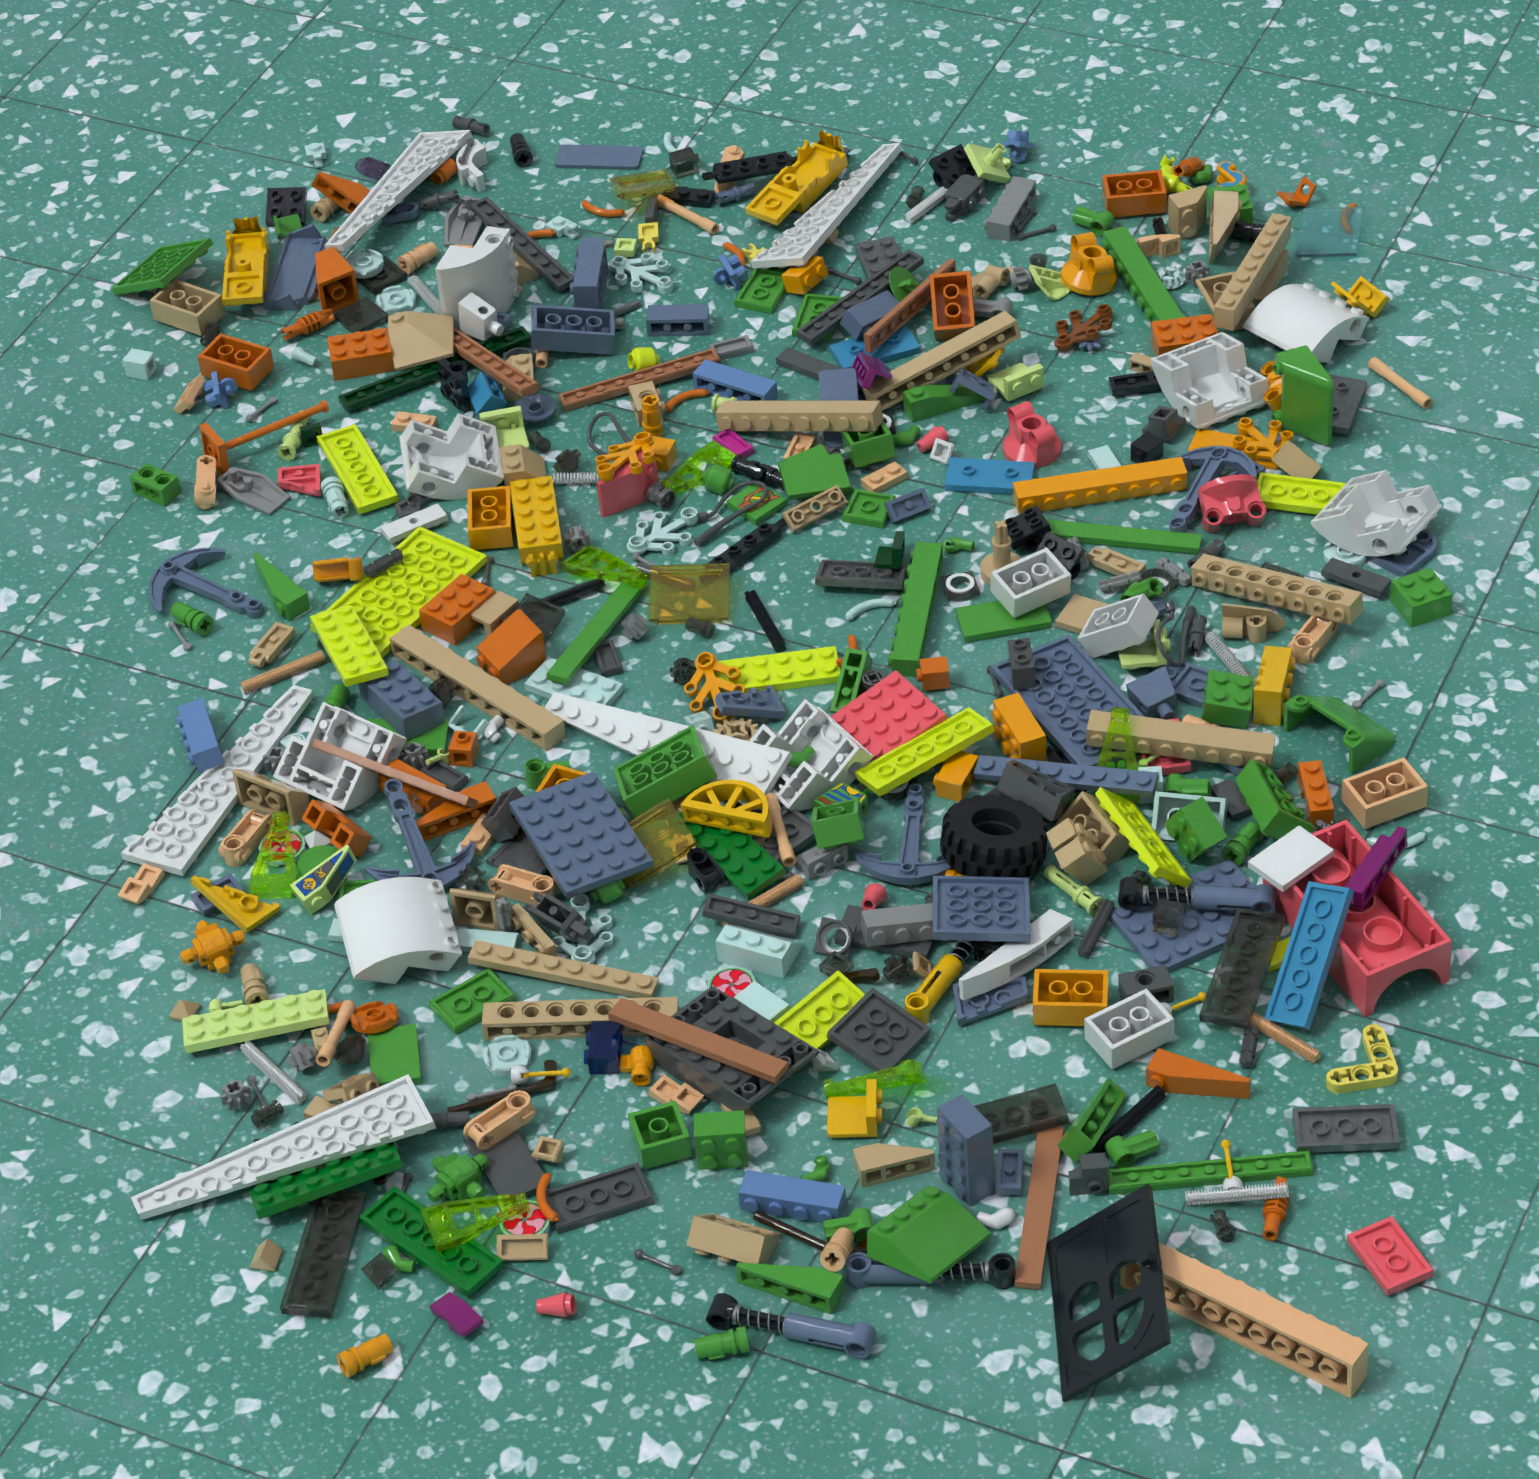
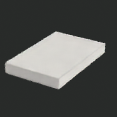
(1290, 858)

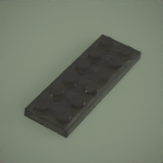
(1242, 968)
(323, 1254)

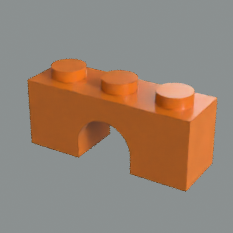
(1315, 790)
(328, 819)

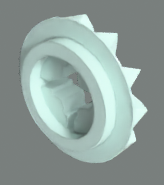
(1168, 281)

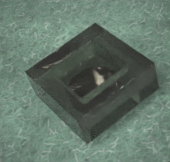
(836, 962)
(379, 1271)

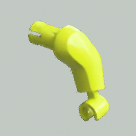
(1171, 181)

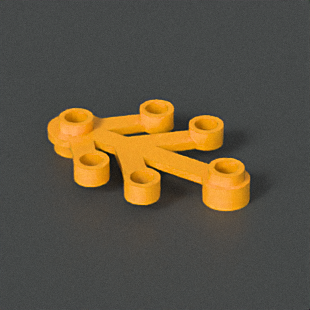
(1245, 427)
(642, 441)
(712, 683)

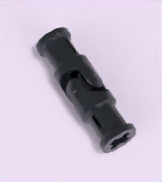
(757, 471)

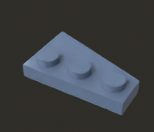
(751, 704)
(990, 1002)

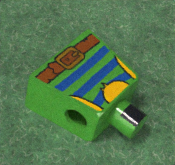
(844, 792)

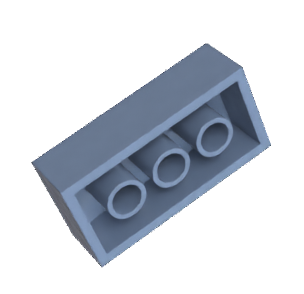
(589, 274)
(572, 329)
(403, 701)
(965, 1150)

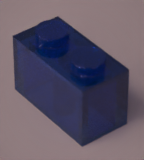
(604, 1047)

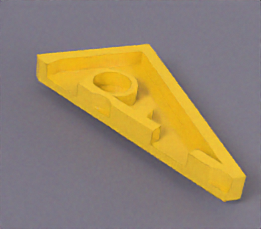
(238, 906)

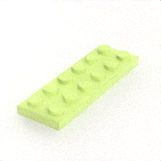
(255, 1021)

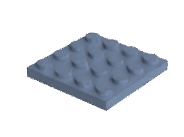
(981, 909)

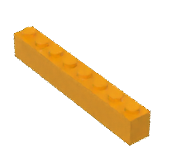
(1101, 485)

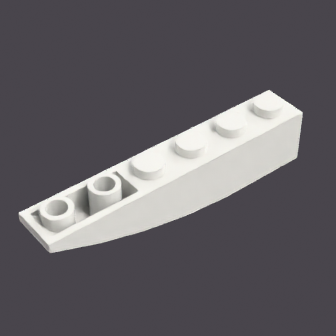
(1014, 959)

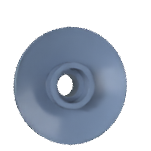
(536, 407)

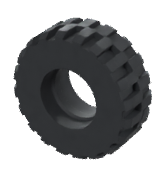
(993, 837)

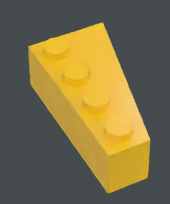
(1272, 685)

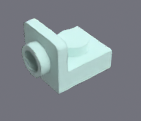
(700, 720)

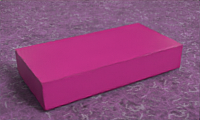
(734, 443)

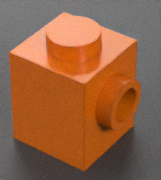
(933, 673)
(463, 748)

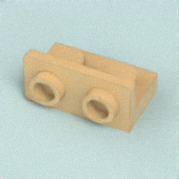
(351, 1087)

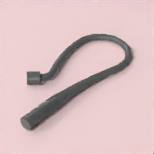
(589, 437)
(703, 516)
(1185, 629)

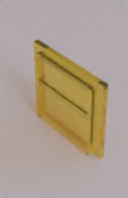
(643, 184)
(689, 592)
(663, 837)

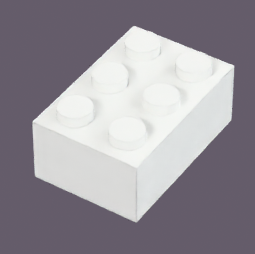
(1030, 582)
(1118, 626)
(1129, 1028)

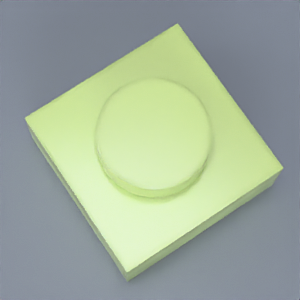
(625, 247)

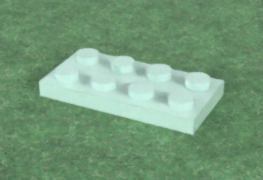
(583, 685)

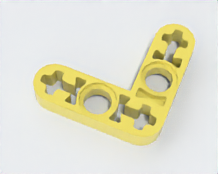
(1375, 1065)

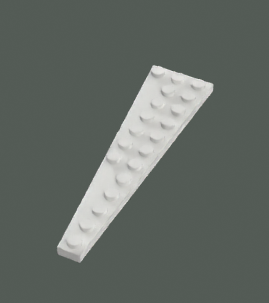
(407, 172)
(821, 220)
(638, 732)
(200, 810)
(346, 1129)

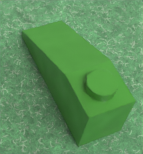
(850, 678)

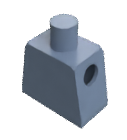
(1154, 694)

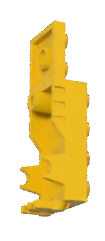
(802, 182)
(246, 263)
(537, 524)

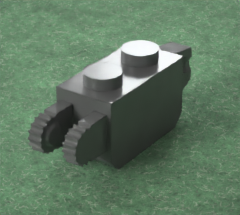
(964, 196)
(559, 917)

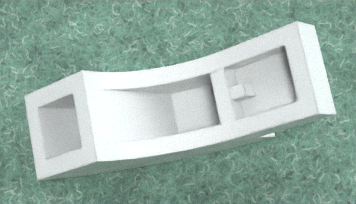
(469, 172)

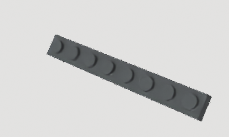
(524, 245)
(876, 284)

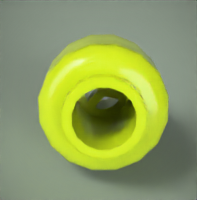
(642, 358)

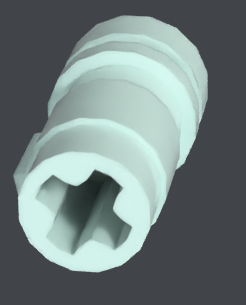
(335, 497)

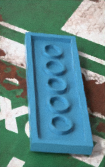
(1309, 955)

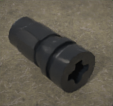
(520, 150)
(1245, 230)

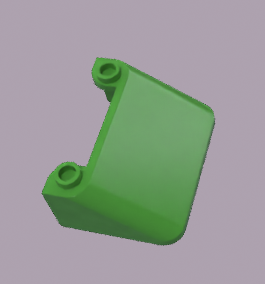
(1305, 395)
(1363, 735)

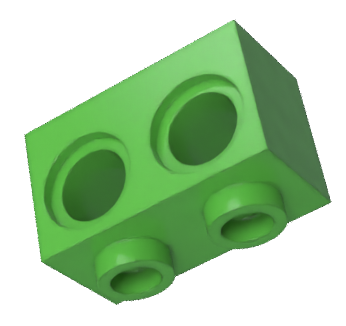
(155, 484)

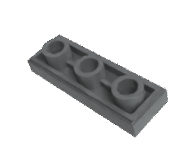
(1356, 577)

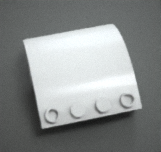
(483, 270)
(1303, 316)
(1210, 380)
(450, 461)
(1374, 517)
(834, 758)
(331, 777)
(396, 927)

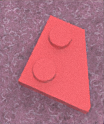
(301, 479)

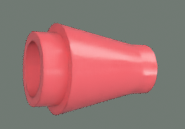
(927, 442)
(873, 896)
(557, 1305)

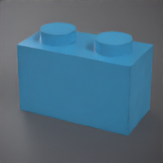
(486, 394)

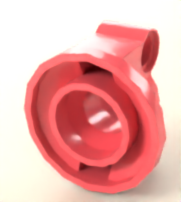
(1030, 437)
(1230, 501)

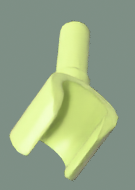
(441, 756)
(217, 1004)
(915, 1116)

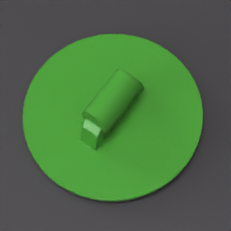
(902, 282)

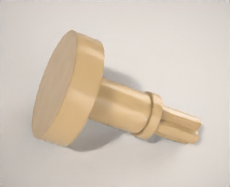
(1001, 552)

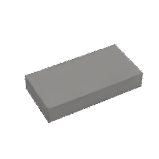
(733, 347)

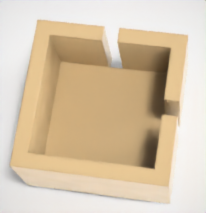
(1079, 851)

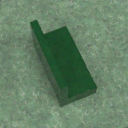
(891, 556)

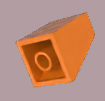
(335, 280)
(512, 649)

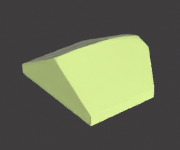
(1049, 282)

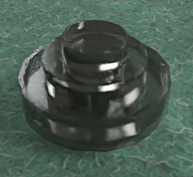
(567, 461)
(442, 690)
(350, 1050)

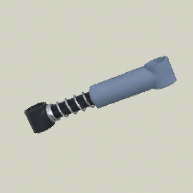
(1260, 898)
(863, 1271)
(853, 1339)

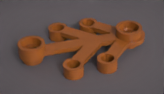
(1065, 341)

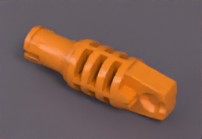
(1188, 167)
(308, 323)
(1274, 1213)

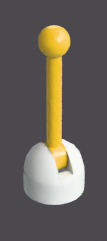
(1201, 997)
(521, 1074)
(1231, 1180)

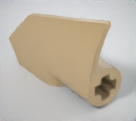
(989, 280)
(1249, 622)

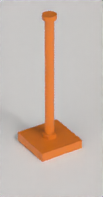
(215, 446)

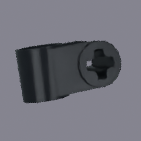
(704, 869)

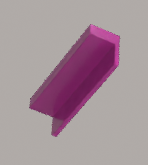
(867, 367)
(1376, 866)

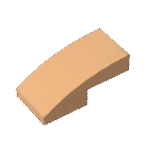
(1161, 244)
(142, 885)
(667, 1091)

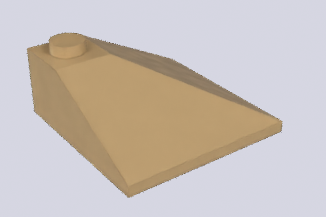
(420, 338)

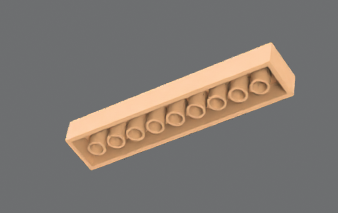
(1258, 1321)

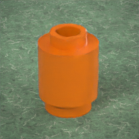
(444, 172)

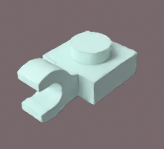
(315, 152)
(562, 227)

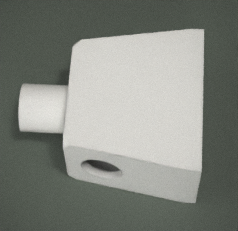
(478, 318)

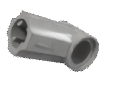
(989, 308)

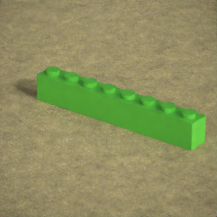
(1139, 276)
(916, 608)

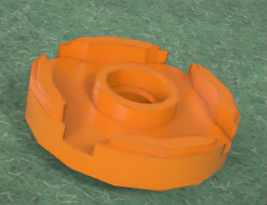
(374, 1017)

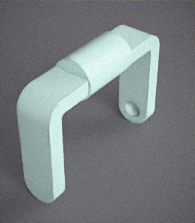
(456, 717)

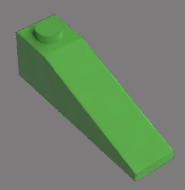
(933, 400)
(286, 595)
(1092, 1120)
(799, 1284)

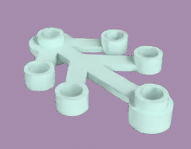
(621, 264)
(640, 544)
(582, 951)

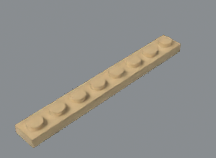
(563, 970)

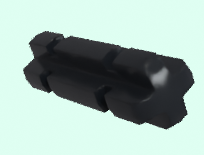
(1159, 227)

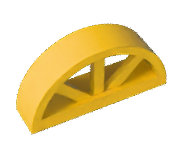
(705, 808)

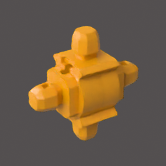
(212, 947)

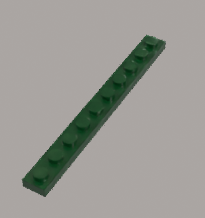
(425, 373)

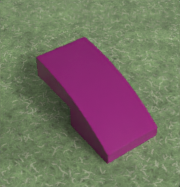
(457, 1314)

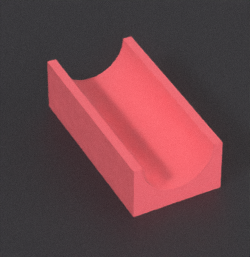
(1383, 938)

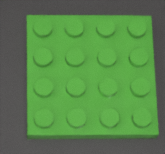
(162, 266)

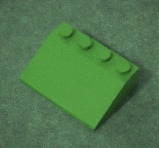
(665, 772)
(926, 1235)

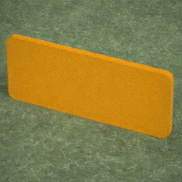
(1208, 438)

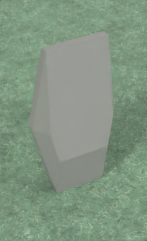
(461, 223)
(253, 490)

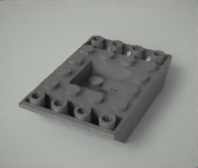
(735, 1021)

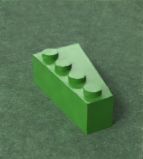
(1269, 802)

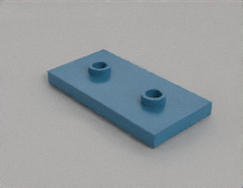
(897, 346)
(986, 475)

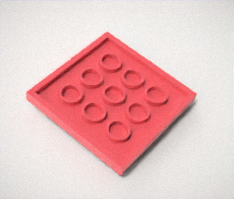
(888, 715)

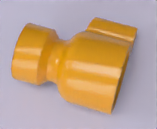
(639, 1063)

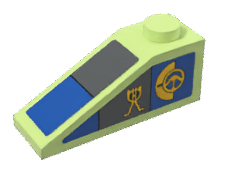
(323, 881)

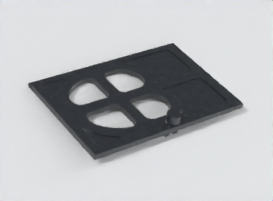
(1093, 1255)

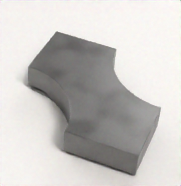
(411, 504)

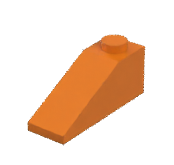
(341, 191)

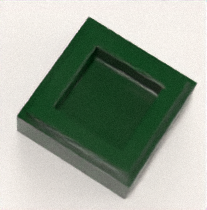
(309, 434)

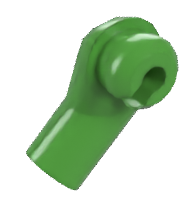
(1203, 176)
(906, 437)
(955, 544)
(798, 757)
(820, 1170)
(404, 1265)

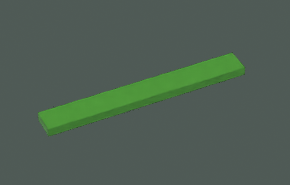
(1127, 536)
(593, 633)
(1209, 1172)

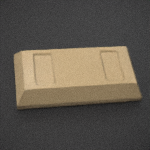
(522, 1247)

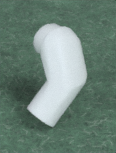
(492, 727)
(998, 1219)

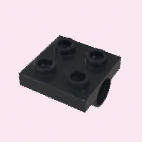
(951, 166)
(286, 202)
(454, 383)
(1027, 524)
(1064, 551)

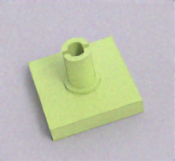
(988, 162)

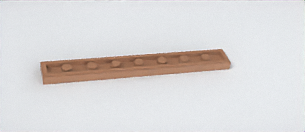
(903, 311)
(493, 365)
(619, 385)
(395, 774)
(698, 1040)
(1039, 1209)

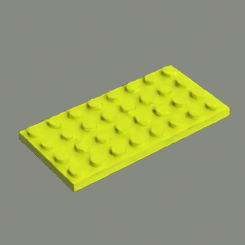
(398, 593)

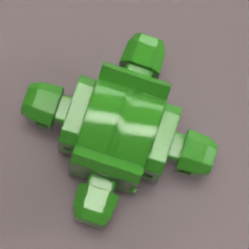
(457, 1177)

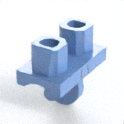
(1017, 142)
(731, 270)
(219, 390)

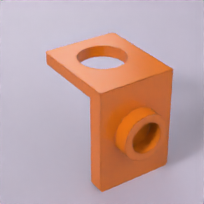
(1298, 197)

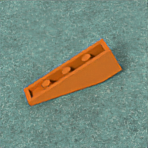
(453, 816)
(1188, 1076)

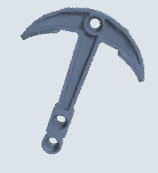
(1213, 461)
(176, 571)
(416, 847)
(908, 868)

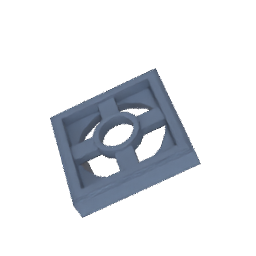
(975, 384)

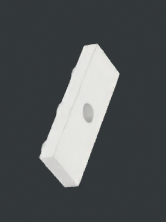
(403, 527)

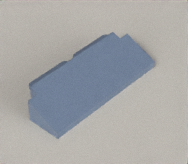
(295, 271)

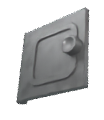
(518, 853)

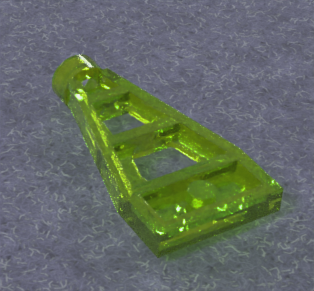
(711, 453)
(582, 561)
(1129, 756)
(275, 885)
(905, 1074)
(443, 1229)

